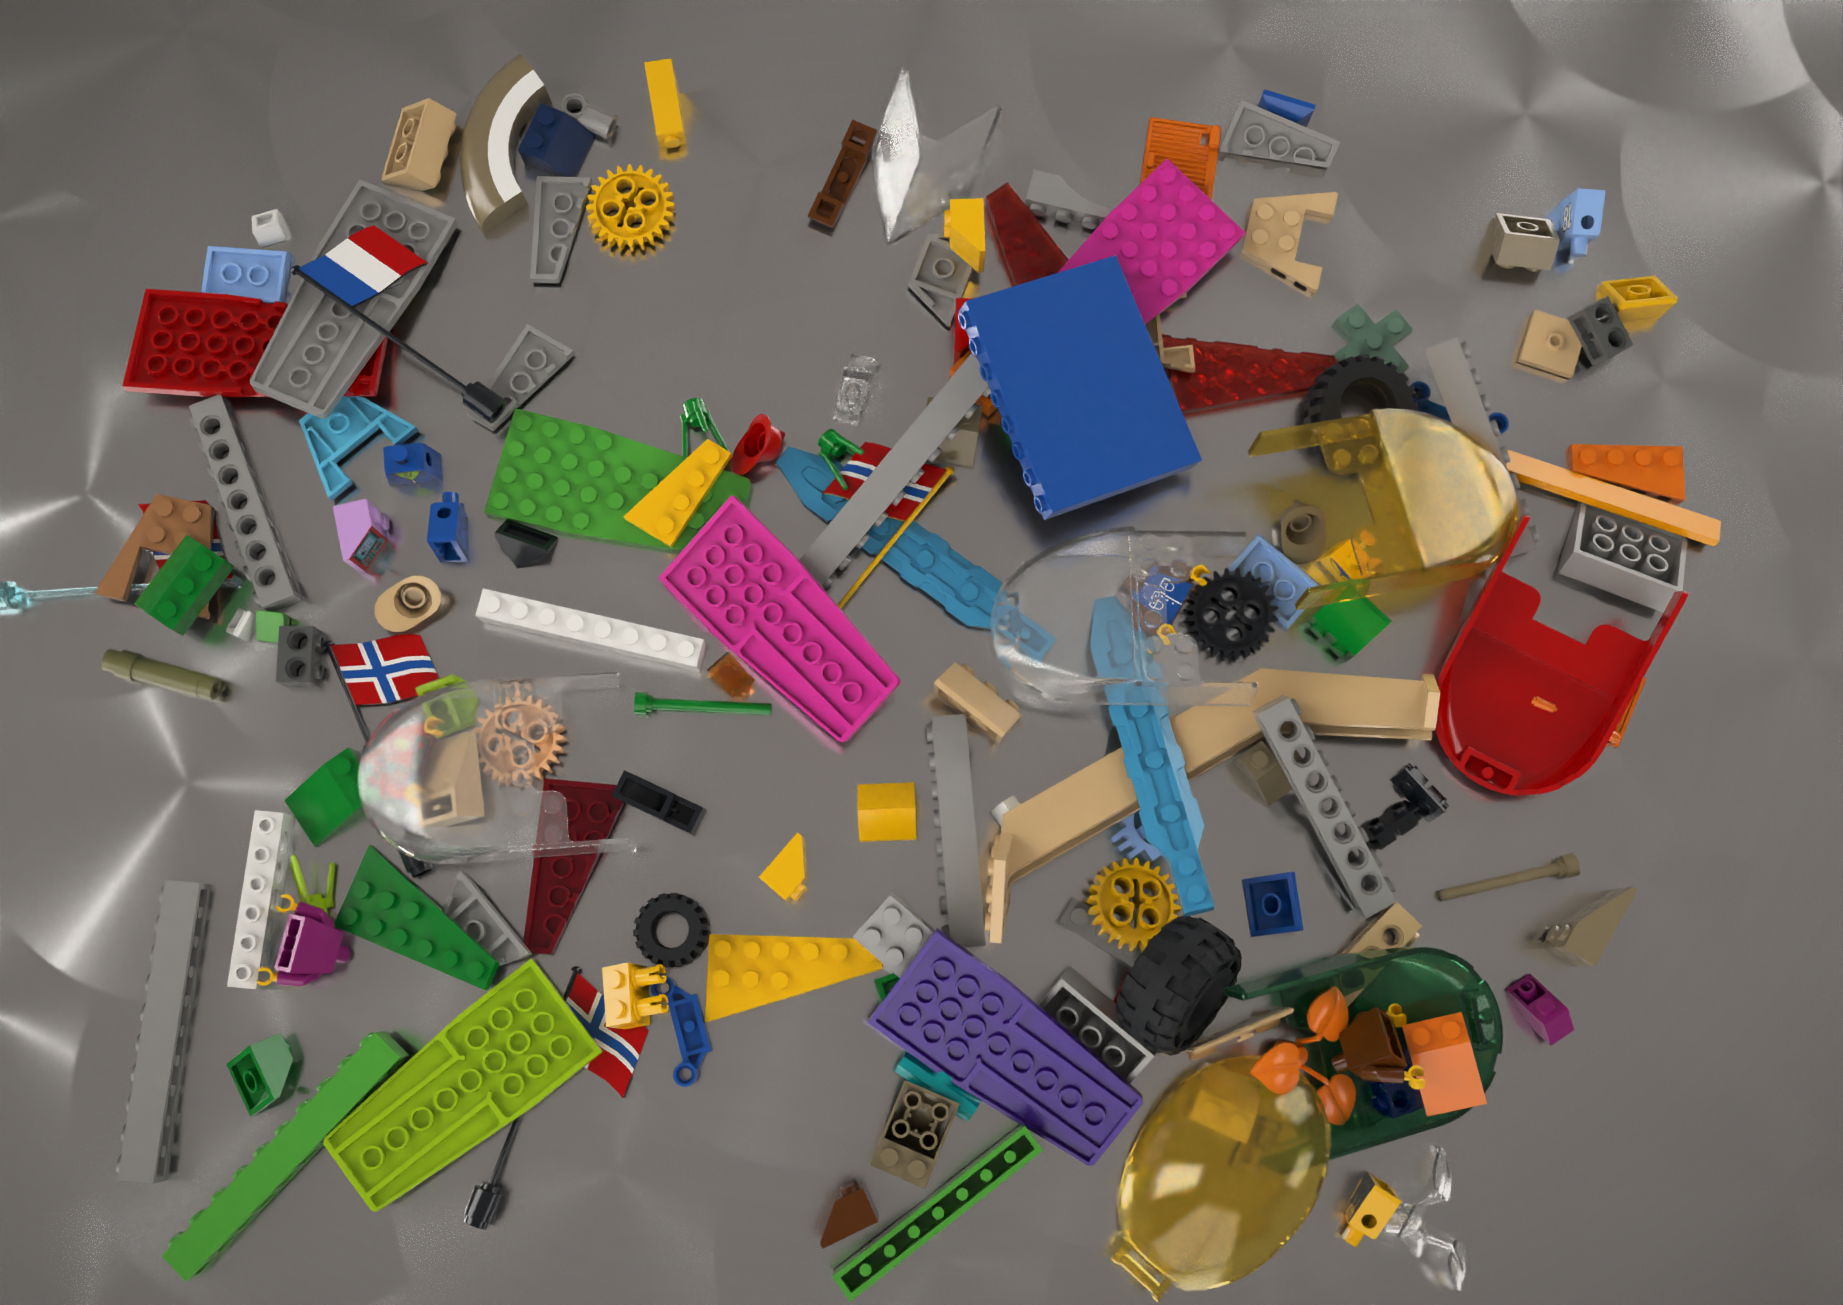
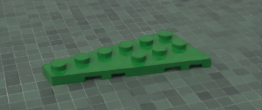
(402, 918)

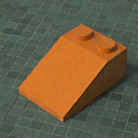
(1448, 1064)

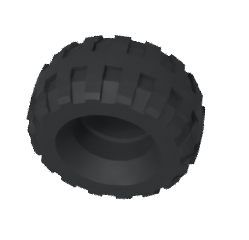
(1178, 984)

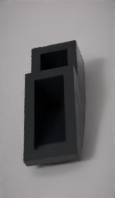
(659, 803)

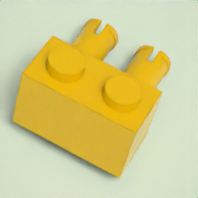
(627, 995)

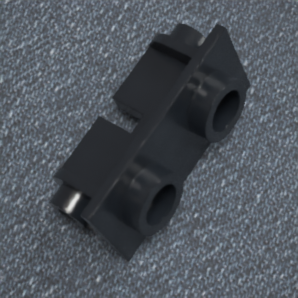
(1411, 785)
(1401, 816)

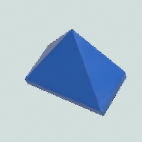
(1287, 107)

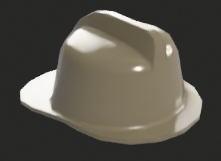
(1303, 532)

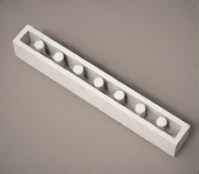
(591, 630)

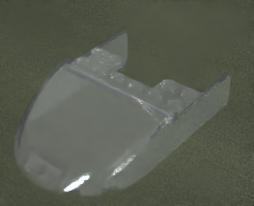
(1093, 620)
(457, 773)

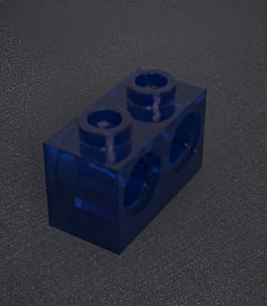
(1406, 1100)

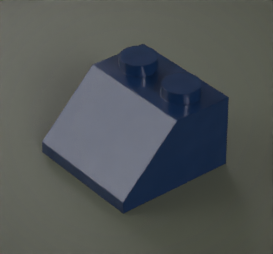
(555, 143)

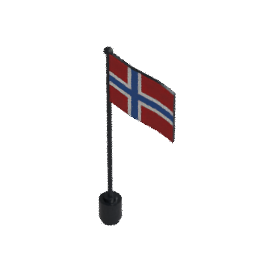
(384, 674)
(614, 1065)

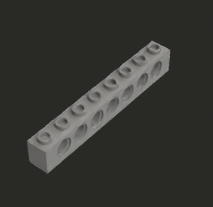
(204, 418)
(1367, 899)

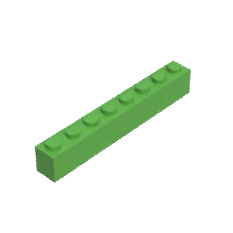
(936, 1212)

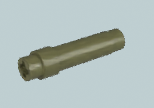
(135, 667)

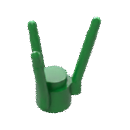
(697, 415)
(835, 445)

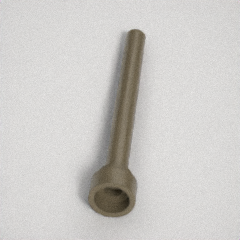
(1566, 866)

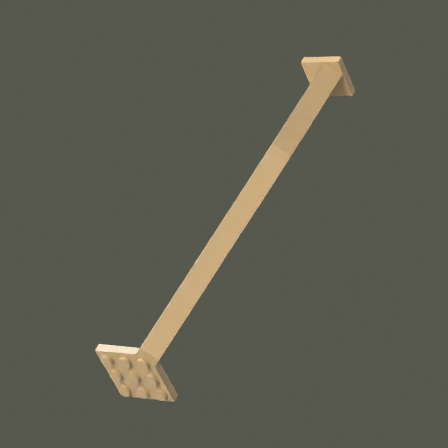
(1207, 736)

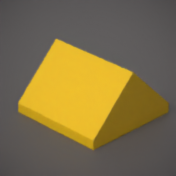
(1639, 297)
(886, 812)

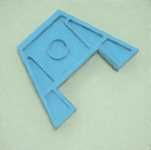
(345, 429)

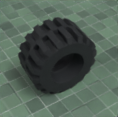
(649, 918)

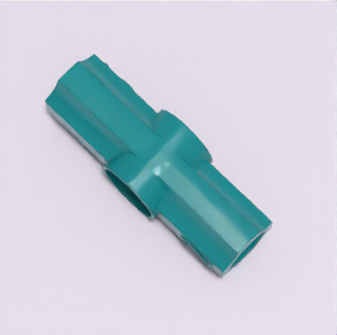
(939, 1083)

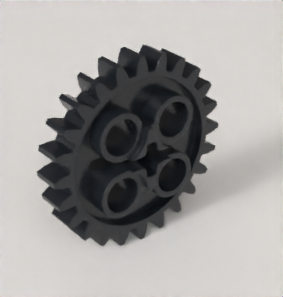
(1247, 593)

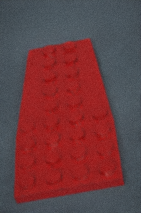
(212, 345)

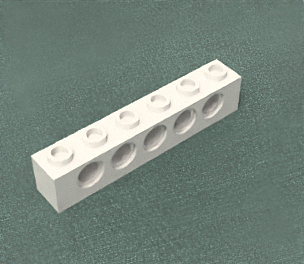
(260, 894)

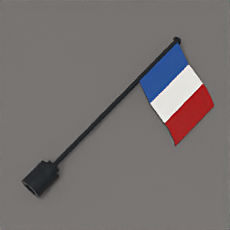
(365, 268)

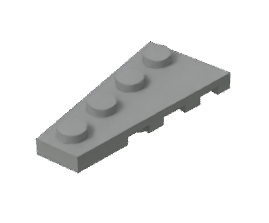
(1272, 137)

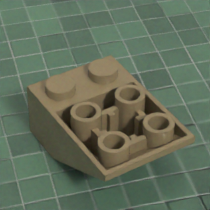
(914, 1134)

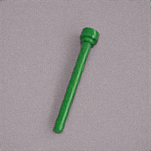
(646, 703)

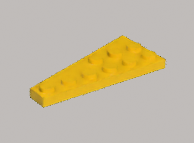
(766, 969)

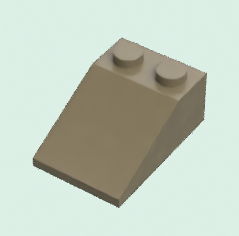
(1587, 932)

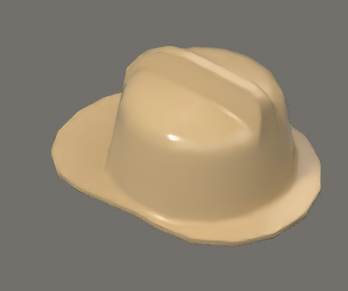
(407, 603)

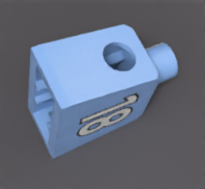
(1581, 219)

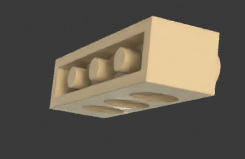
(1371, 938)

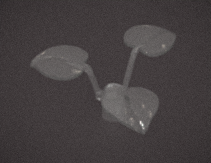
(1410, 1222)

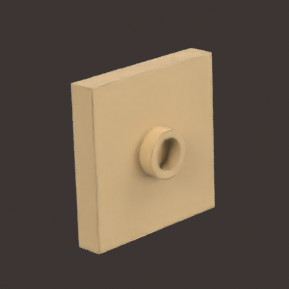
(1550, 345)

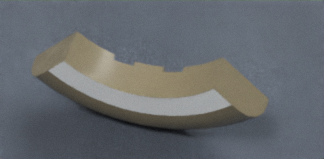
(492, 142)

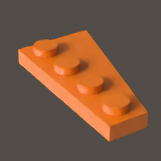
(1644, 468)

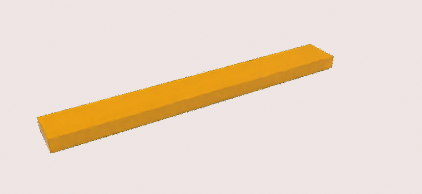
(1614, 499)

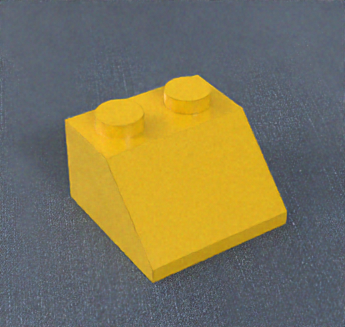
(966, 230)
(788, 870)

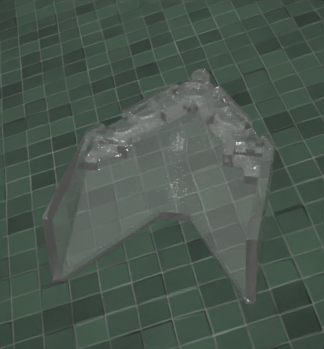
(923, 174)

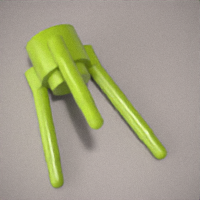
(314, 899)

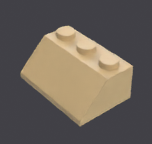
(419, 146)
(978, 701)

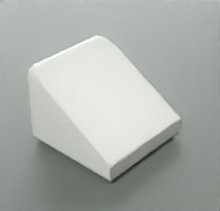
(268, 228)

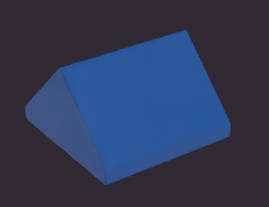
(1273, 904)

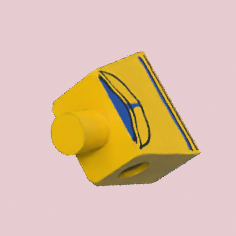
(1340, 562)

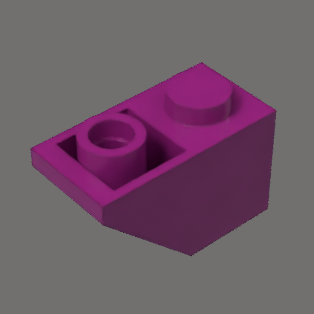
(1541, 1009)

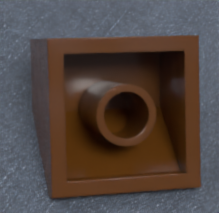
(850, 1213)

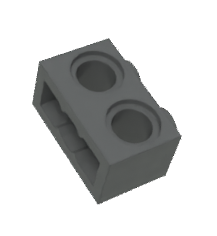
(1600, 330)
(291, 657)

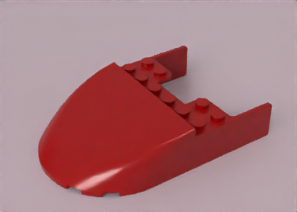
(1507, 660)

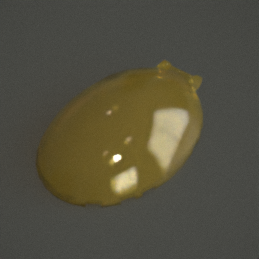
(1221, 1178)

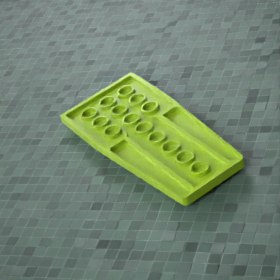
(462, 1087)

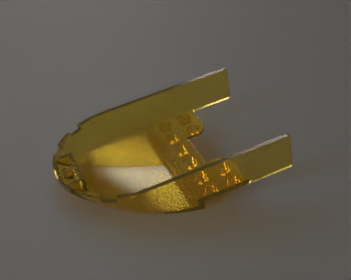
(1433, 495)

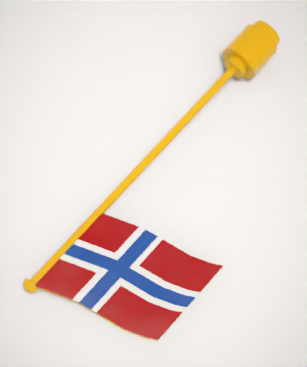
(916, 496)

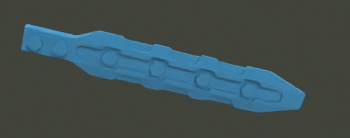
(917, 554)
(1165, 798)

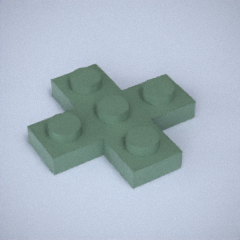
(1373, 338)

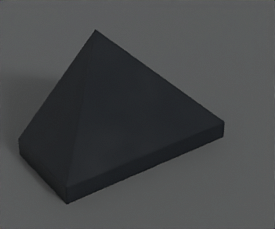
(523, 542)

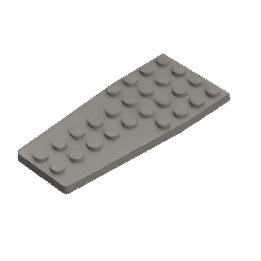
(319, 341)

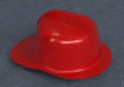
(757, 445)

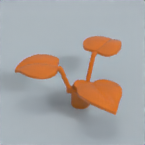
(1280, 1064)

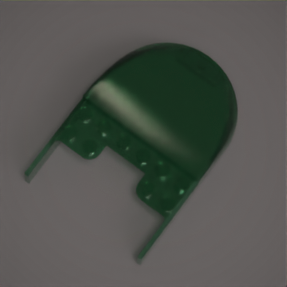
(1426, 986)

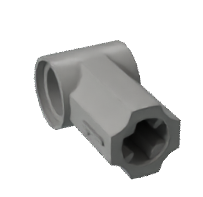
(590, 116)

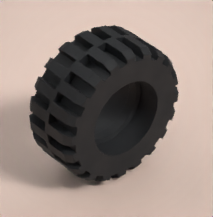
(1370, 373)

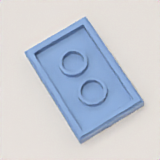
(247, 273)
(1277, 571)

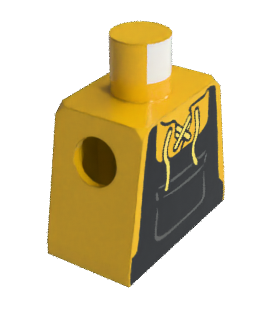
(1370, 1198)

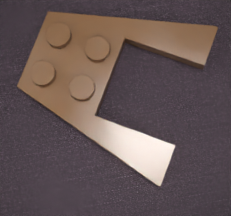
(159, 531)

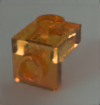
(731, 676)

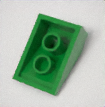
(1348, 625)
(328, 798)

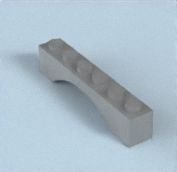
(1053, 197)

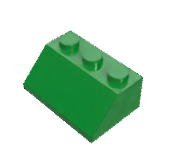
(184, 585)

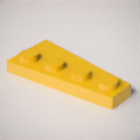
(677, 497)

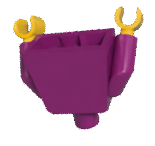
(307, 947)

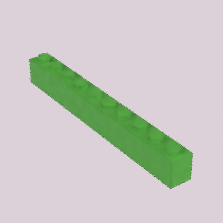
(284, 1156)

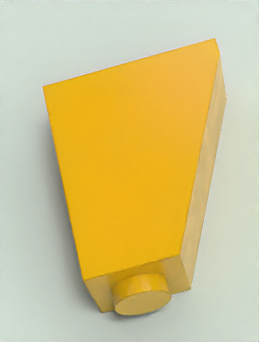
(665, 103)

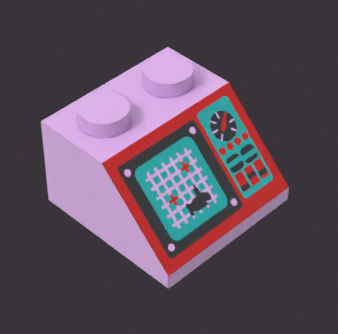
(360, 532)

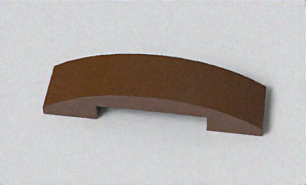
(844, 174)

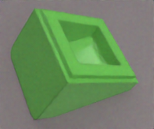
(268, 625)

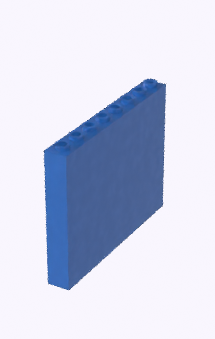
(1078, 386)

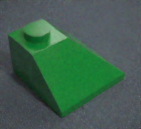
(261, 1072)

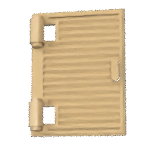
(1241, 1029)

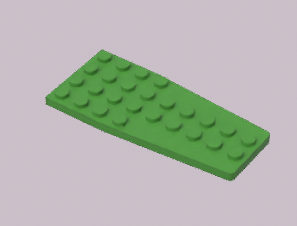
(587, 480)

